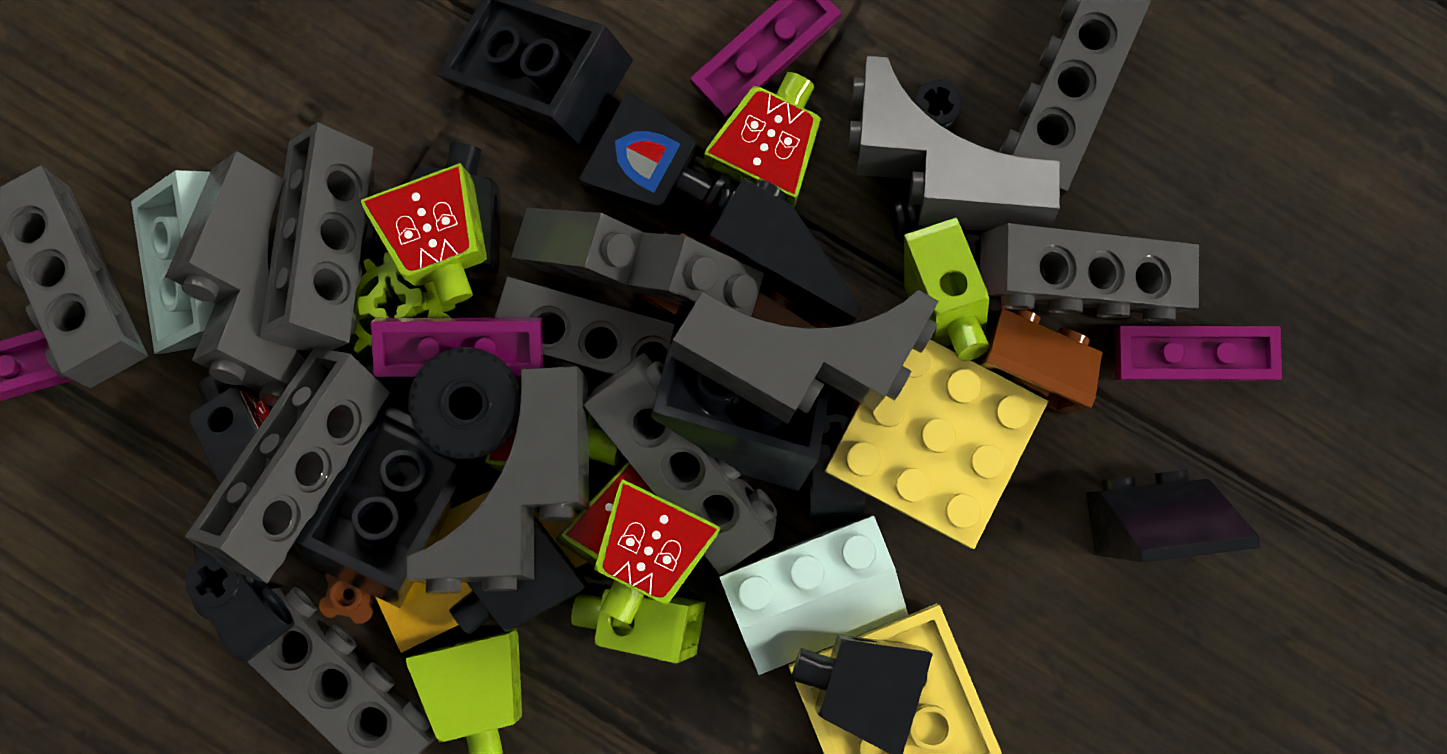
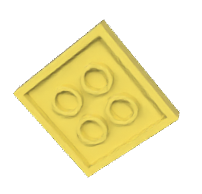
(941, 443)
(948, 710)

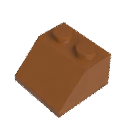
(1041, 360)

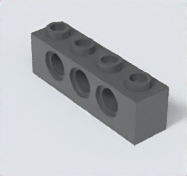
(1092, 71)
(49, 240)
(318, 241)
(1163, 269)
(582, 322)
(651, 453)
(289, 464)
(334, 716)

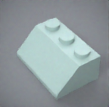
(159, 224)
(814, 592)

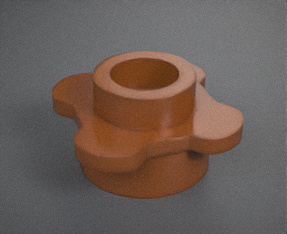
(336, 603)

